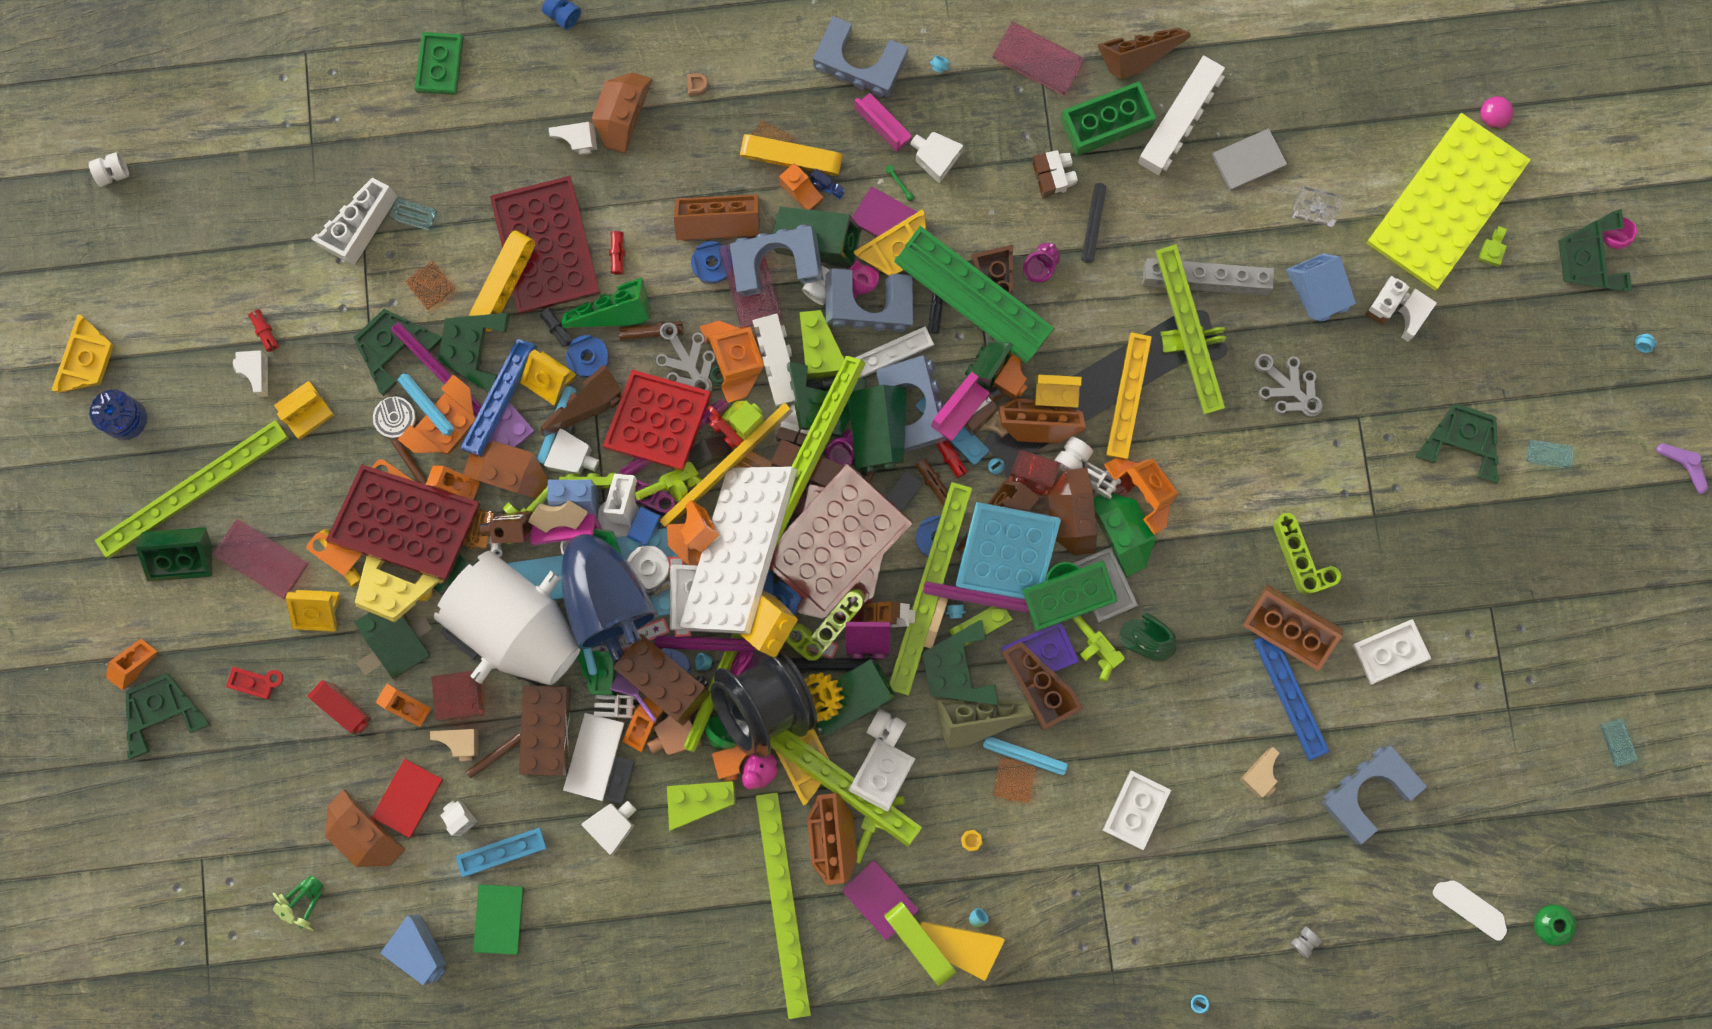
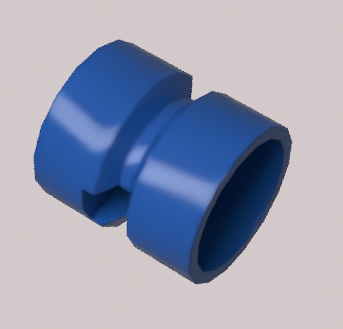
(562, 11)

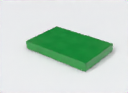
(439, 63)
(498, 919)

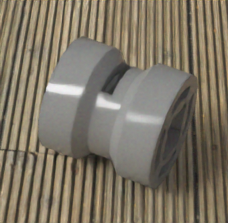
(1306, 942)

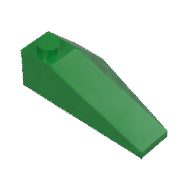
(620, 308)

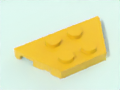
(888, 246)
(83, 359)
(803, 783)

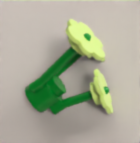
(307, 888)

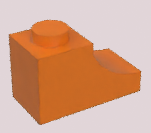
(800, 187)
(1011, 380)
(452, 482)
(699, 528)
(128, 665)
(403, 705)
(642, 725)
(729, 763)

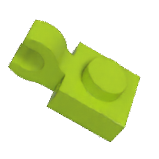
(1492, 250)

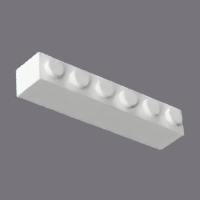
(1181, 115)

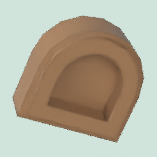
(697, 84)

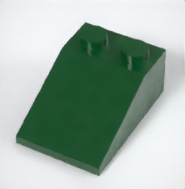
(990, 363)
(393, 642)

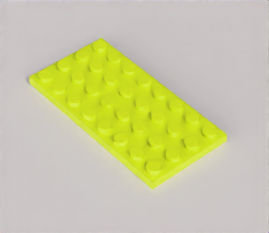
(1448, 201)

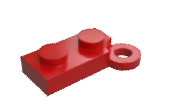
(719, 425)
(253, 683)

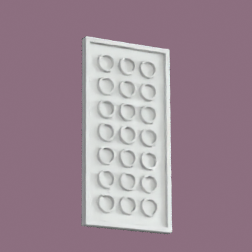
(738, 560)

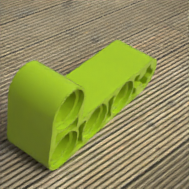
(1302, 553)
(829, 622)
(920, 944)

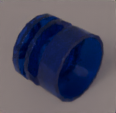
(126, 421)

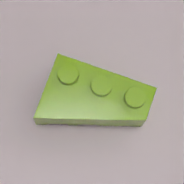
(819, 346)
(743, 418)
(698, 801)

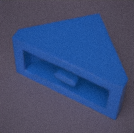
(645, 525)

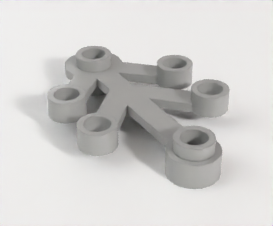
(688, 362)
(1291, 387)

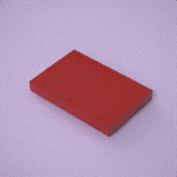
(407, 798)

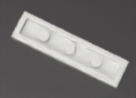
(896, 351)

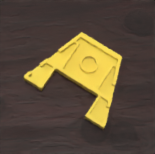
(388, 594)

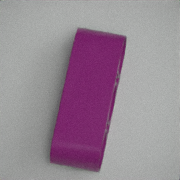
(656, 499)

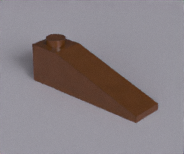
(1044, 691)

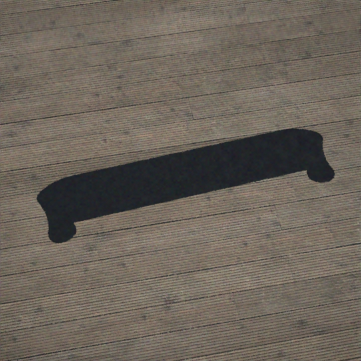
(1102, 382)

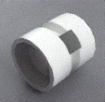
(101, 169)
(817, 290)
(1075, 453)
(886, 728)

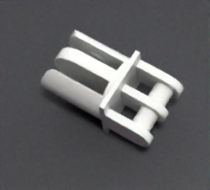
(1098, 478)
(616, 706)

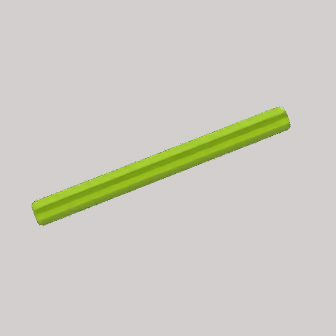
(707, 706)

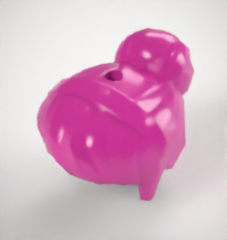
(863, 279)
(758, 777)

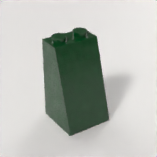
(836, 233)
(878, 426)
(863, 692)

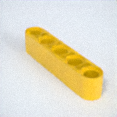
(787, 153)
(504, 275)

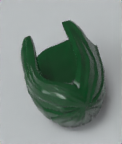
(1149, 638)

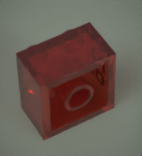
(1034, 472)
(457, 696)

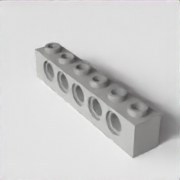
(1216, 277)

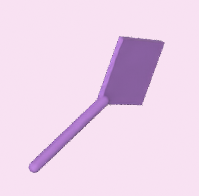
(623, 686)

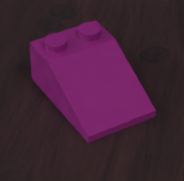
(868, 639)

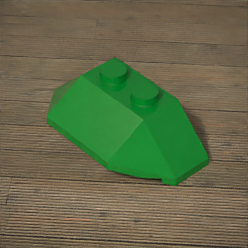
(1125, 531)

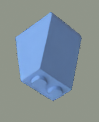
(1322, 286)
(581, 492)
(415, 951)

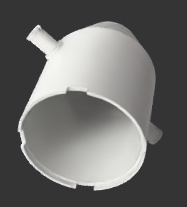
(509, 621)

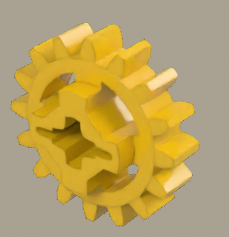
(827, 693)

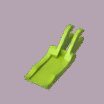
(1173, 343)

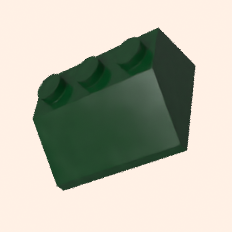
(175, 554)

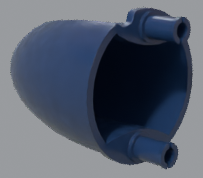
(603, 595)

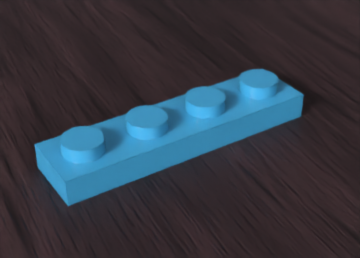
(966, 444)
(501, 852)

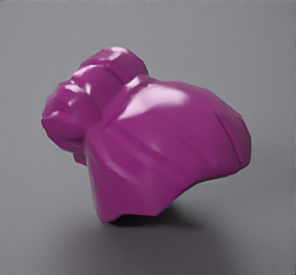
(1041, 263)
(841, 449)

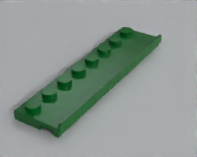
(973, 294)

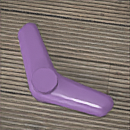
(1690, 461)

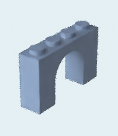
(878, 78)
(749, 253)
(844, 311)
(917, 373)
(1343, 802)

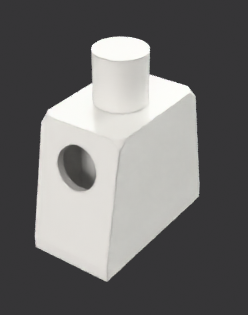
(936, 154)
(570, 455)
(611, 826)

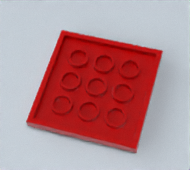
(657, 420)

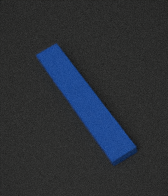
(498, 398)
(1292, 699)

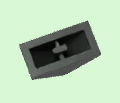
(709, 452)

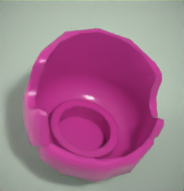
(1497, 112)
(1621, 237)

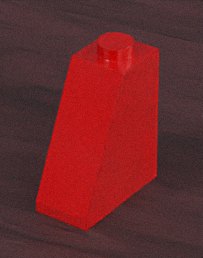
(339, 707)

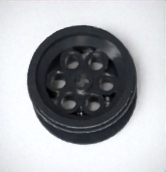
(763, 702)

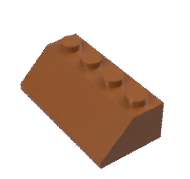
(717, 217)
(1293, 627)

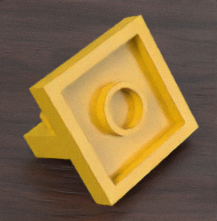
(546, 376)
(1057, 390)
(303, 410)
(313, 610)

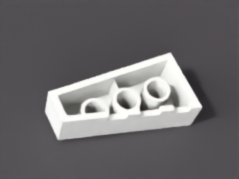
(357, 222)
(775, 357)

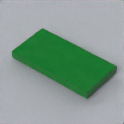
(1069, 595)

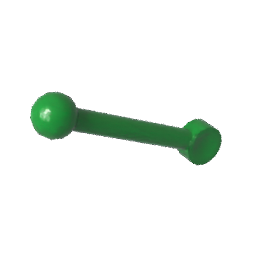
(890, 170)

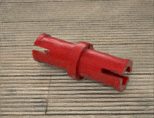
(617, 253)
(263, 330)
(951, 457)

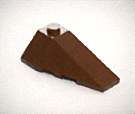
(1135, 55)
(595, 398)

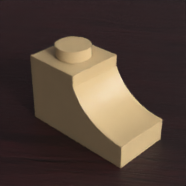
(462, 743)
(1260, 775)

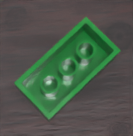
(1107, 118)

